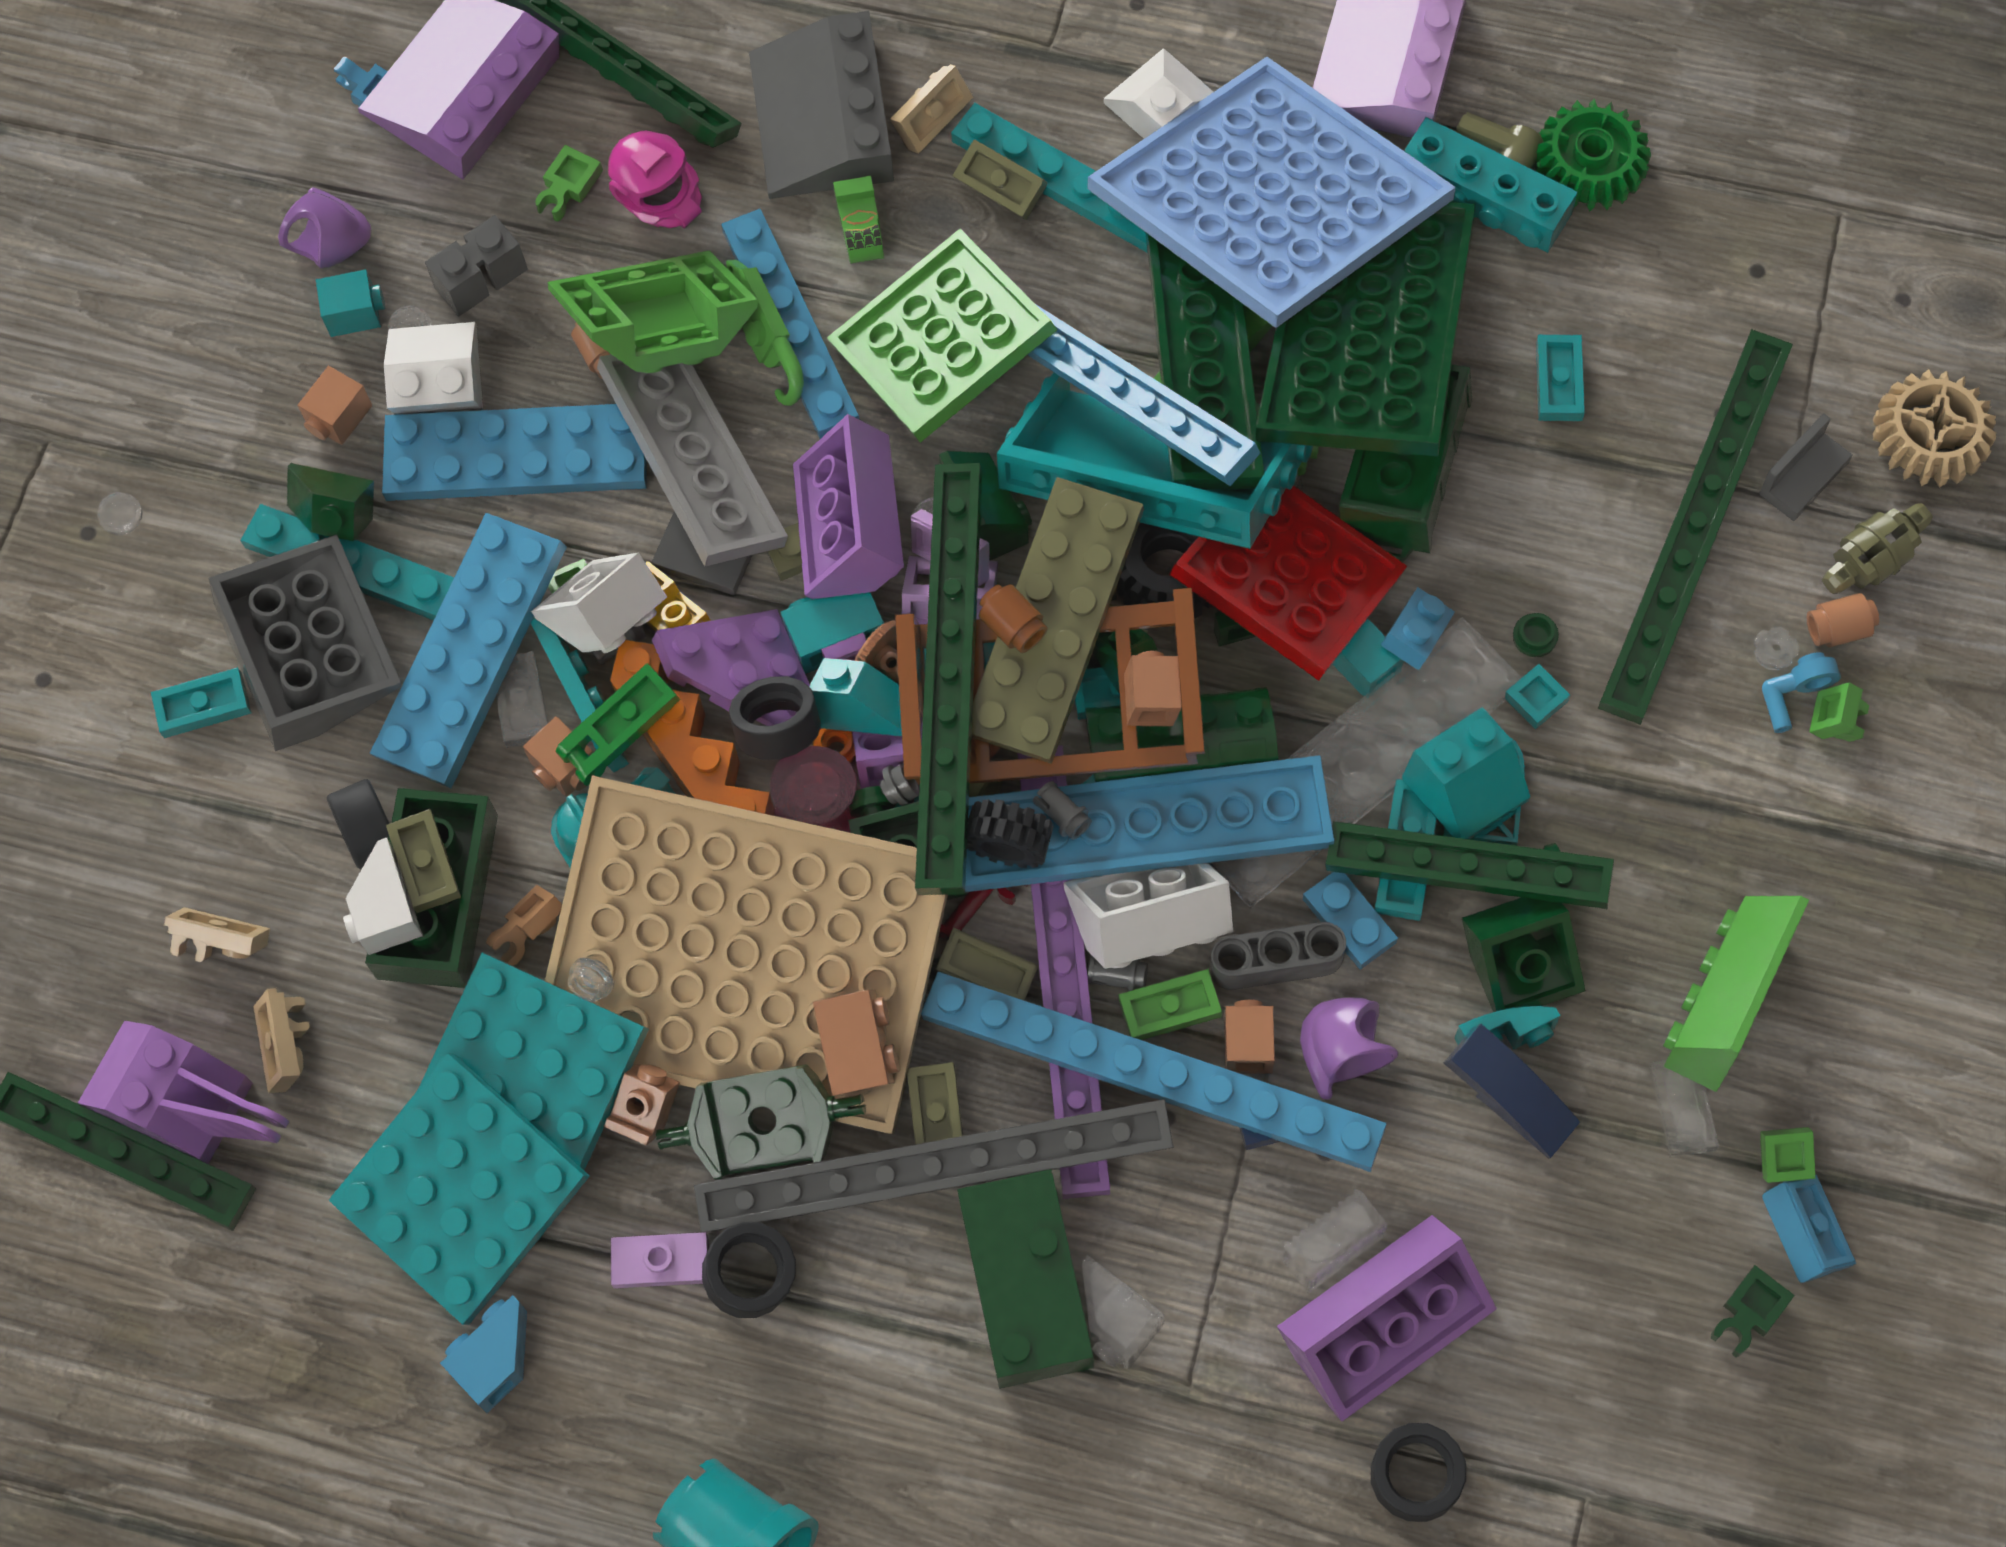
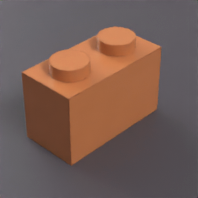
(856, 1041)

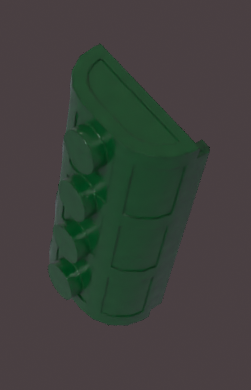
(1235, 732)

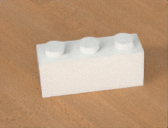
(1149, 911)

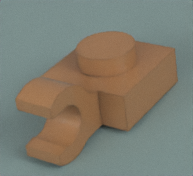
(528, 918)

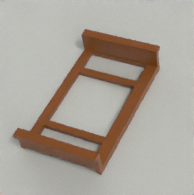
(1121, 619)

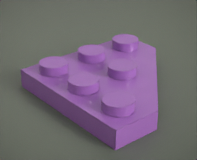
(730, 655)

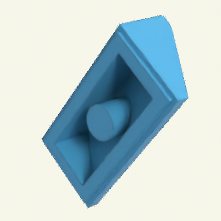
(1808, 1229)

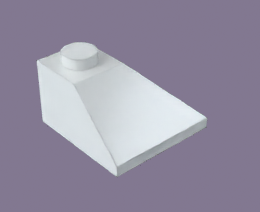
(1156, 94)

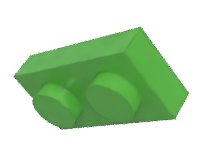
(1170, 1005)

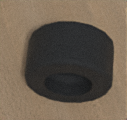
(359, 819)

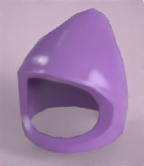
(332, 231)
(1341, 1042)

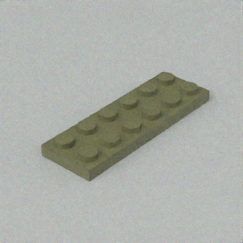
(1071, 583)

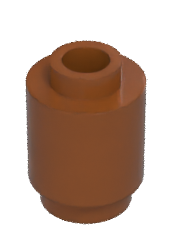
(1012, 617)

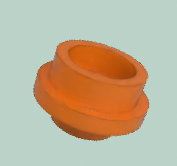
(828, 736)

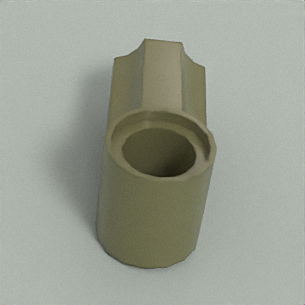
(1515, 143)

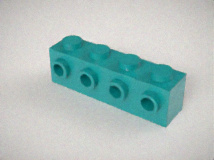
(1502, 189)

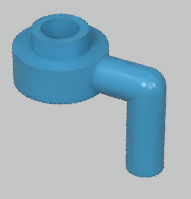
(1810, 675)

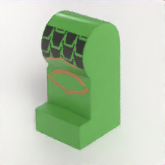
(859, 219)

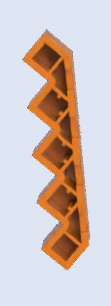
(699, 765)

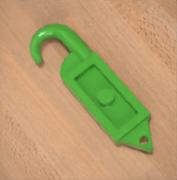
(768, 333)

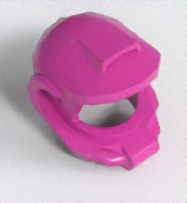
(646, 165)

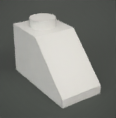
(380, 903)

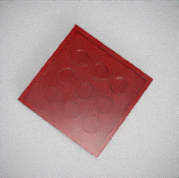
(1299, 584)

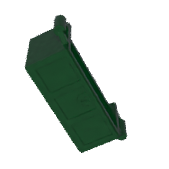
(1400, 494)

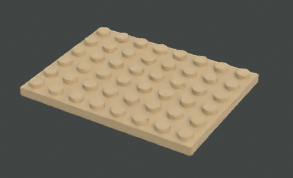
(735, 927)

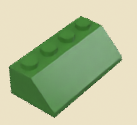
(1733, 987)

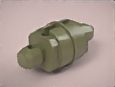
(1870, 539)

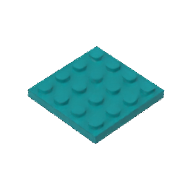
(542, 1052)
(458, 1188)

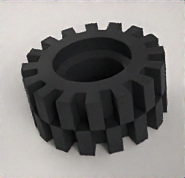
(1008, 833)

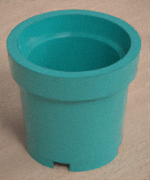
(730, 1512)

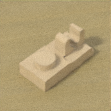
(931, 108)
(209, 930)
(276, 1036)

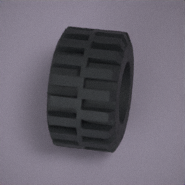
(1143, 585)

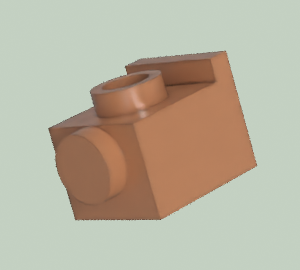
(637, 1119)

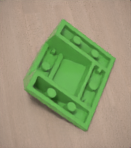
(659, 309)

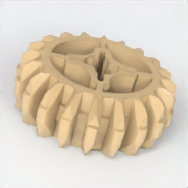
(1910, 434)

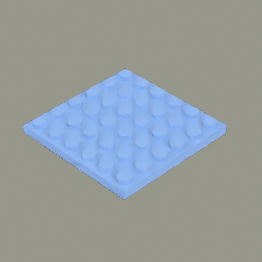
(1271, 190)

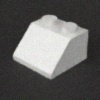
(433, 369)
(602, 603)

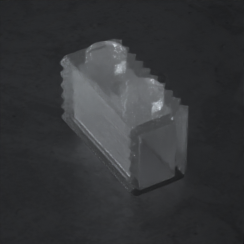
(1333, 1241)

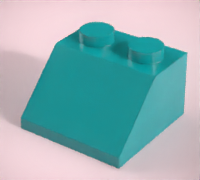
(1468, 775)

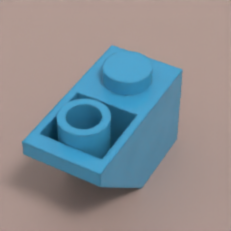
(492, 1356)

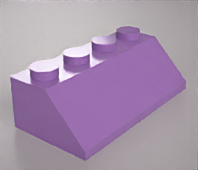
(847, 512)
(1387, 1316)

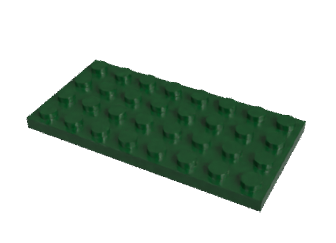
(1374, 350)

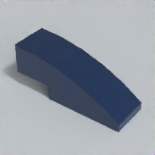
(1512, 1090)

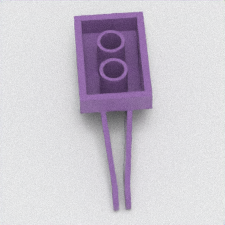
(175, 1093)

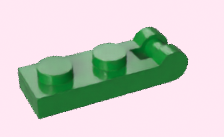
(617, 723)

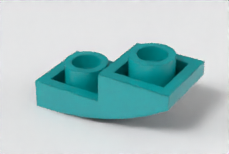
(1520, 1025)

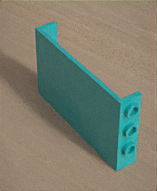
(1096, 447)

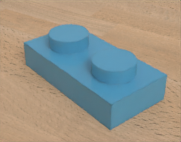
(1418, 628)
(1342, 904)

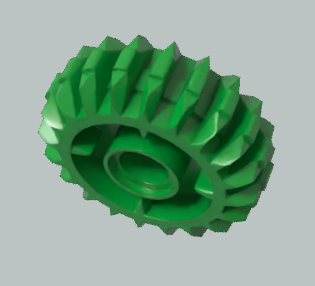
(1599, 131)

